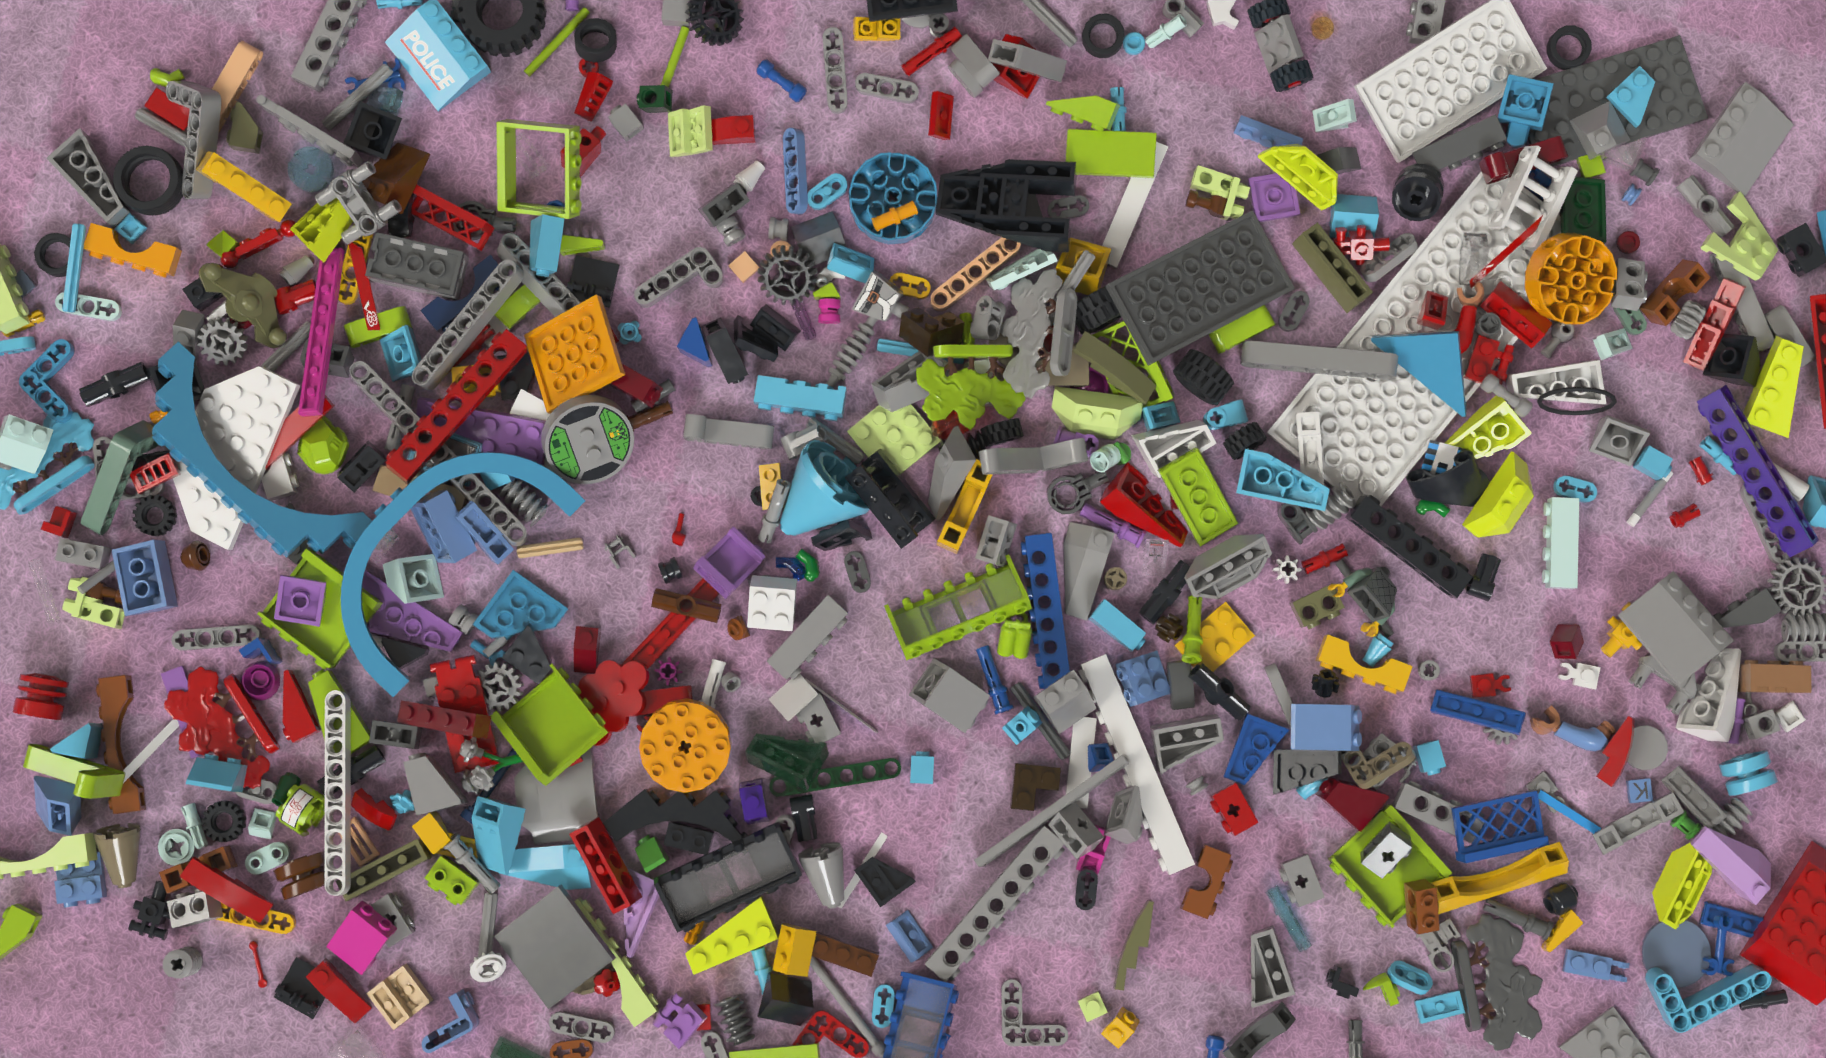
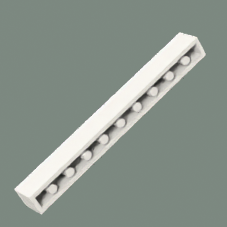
(1140, 771)

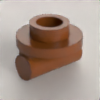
(737, 628)

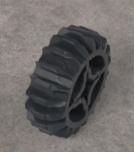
(715, 32)

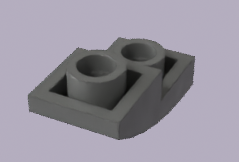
(1180, 685)

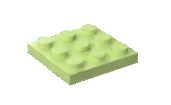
(899, 434)

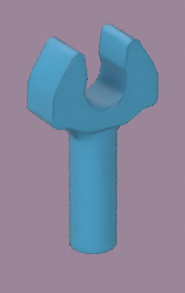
(479, 647)

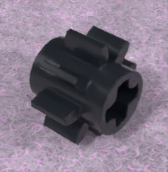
(1325, 683)

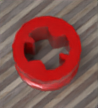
(582, 63)

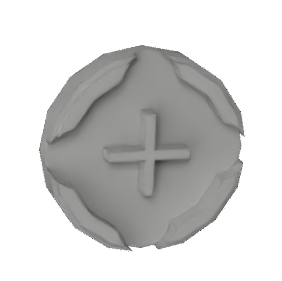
(1648, 748)

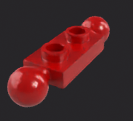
(252, 246)

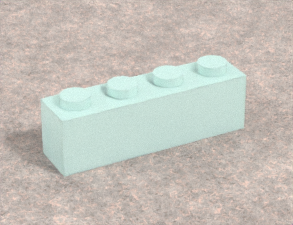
(1561, 543)

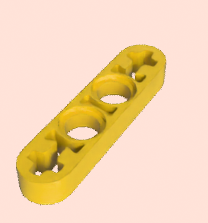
(348, 264)
(254, 924)

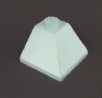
(414, 578)

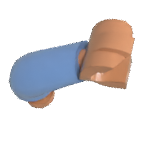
(1587, 739)

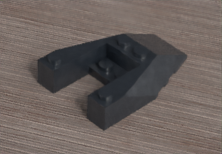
(997, 200)

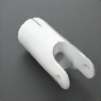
(1796, 486)

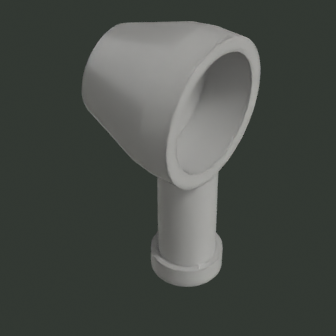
(1558, 337)

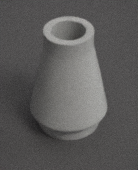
(296, 270)

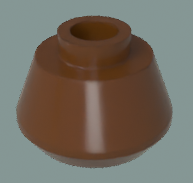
(196, 556)

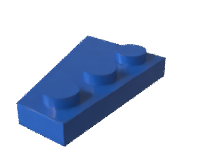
(1253, 745)

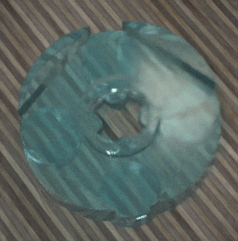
(299, 163)

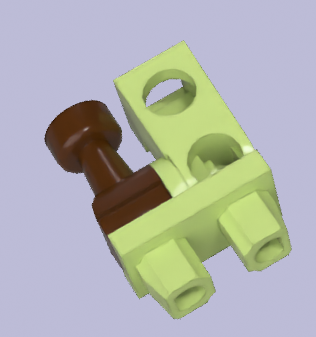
(1222, 190)
(90, 604)

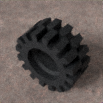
(1002, 432)
(1246, 438)
(141, 515)
(210, 821)

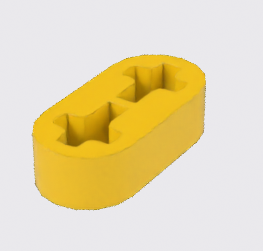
(912, 280)

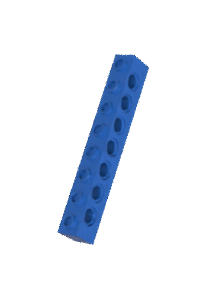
(1044, 544)

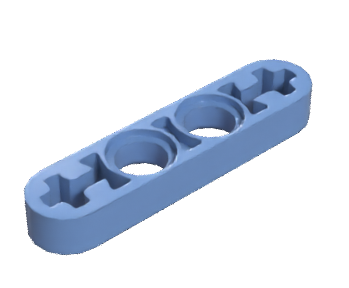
(792, 171)

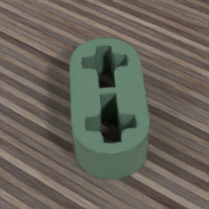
(1626, 321)

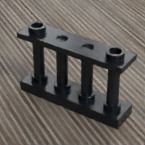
(890, 498)

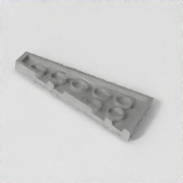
(1605, 1038)

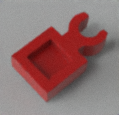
(1485, 685)

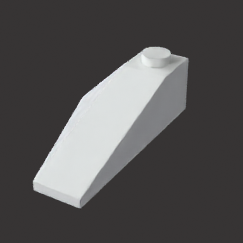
(1713, 708)

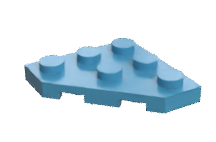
(516, 606)

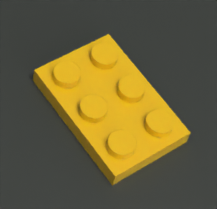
(1222, 637)

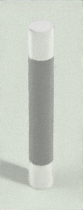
(1648, 499)

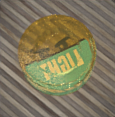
(1322, 28)

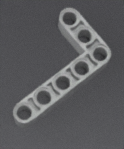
(201, 132)
(1033, 458)

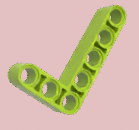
(90, 778)

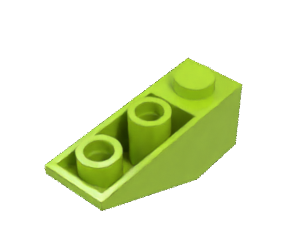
(1090, 108)
(17, 927)

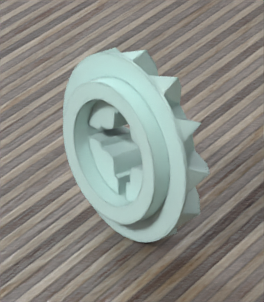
(166, 843)

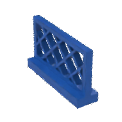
(1505, 845)

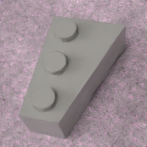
(1182, 739)

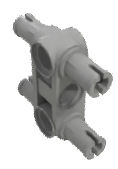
(358, 202)

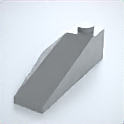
(949, 472)
(1084, 562)

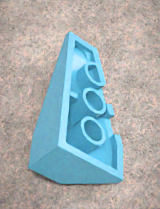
(551, 866)

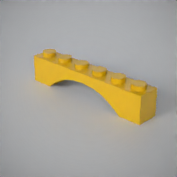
(1534, 868)

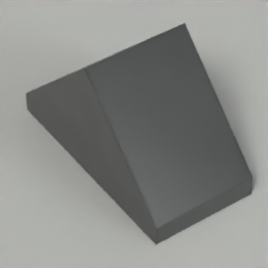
(1341, 159)

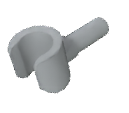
(1748, 702)

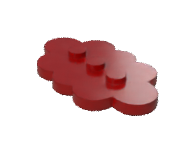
(615, 693)

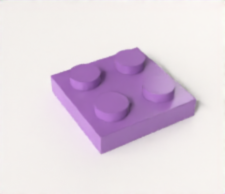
(1273, 198)

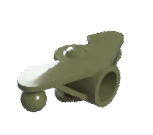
(246, 300)

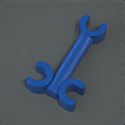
(394, 78)
(1719, 963)

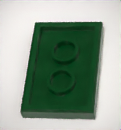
(1585, 209)

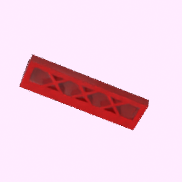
(451, 209)

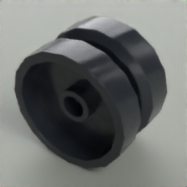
(1418, 192)

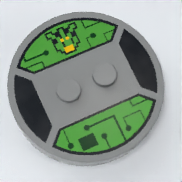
(587, 439)

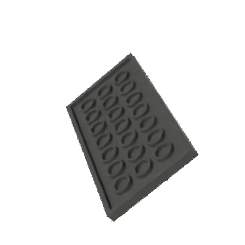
(1577, 90)
(1199, 287)

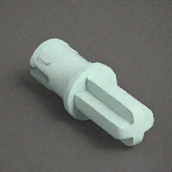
(1166, 31)
(194, 825)

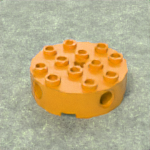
(1570, 278)
(682, 768)

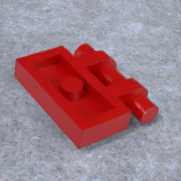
(1482, 359)

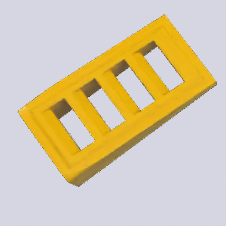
(1562, 929)

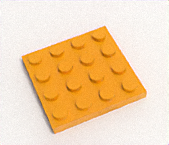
(574, 353)

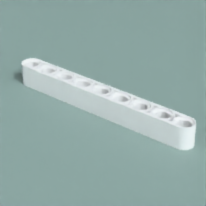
(344, 802)

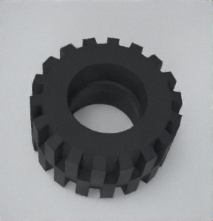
(1096, 311)
(1203, 377)

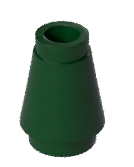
(285, 783)

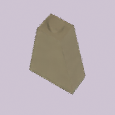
(1076, 377)

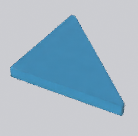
(1433, 361)

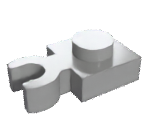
(1543, 783)

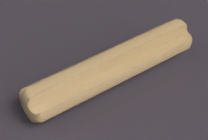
(550, 547)

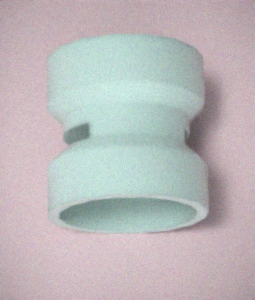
(1105, 458)

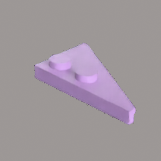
(639, 913)

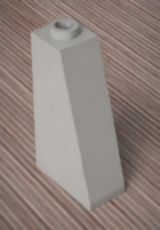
(1027, 60)

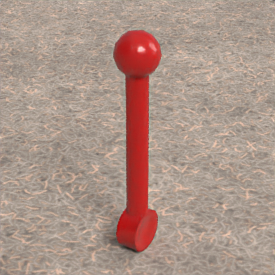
(262, 982)

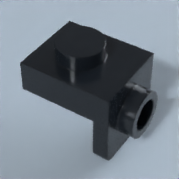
(1343, 989)

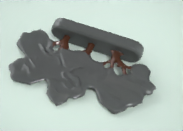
(1504, 986)

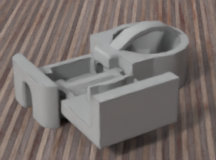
(1435, 939)

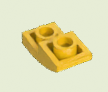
(875, 31)

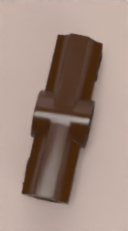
(672, 602)

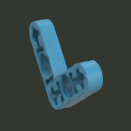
(41, 378)

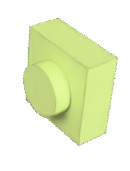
(1092, 1006)

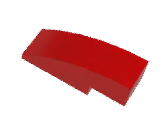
(1618, 753)

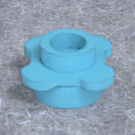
(625, 337)

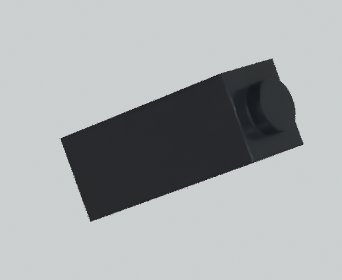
(724, 351)

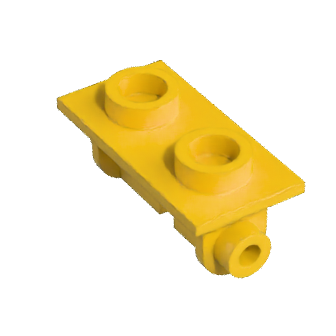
(768, 477)

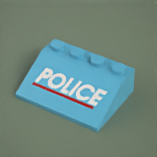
(437, 54)

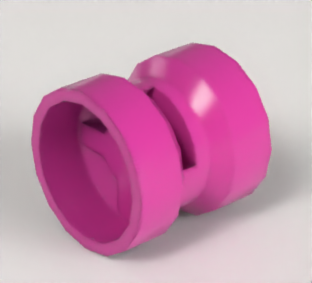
(829, 311)

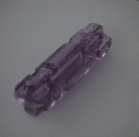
(803, 320)

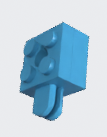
(1524, 107)

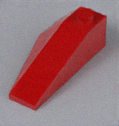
(1133, 502)

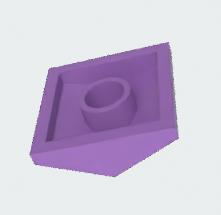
(300, 600)

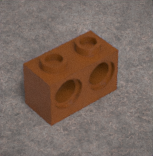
(1421, 906)

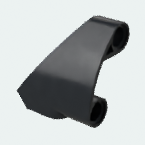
(1457, 486)

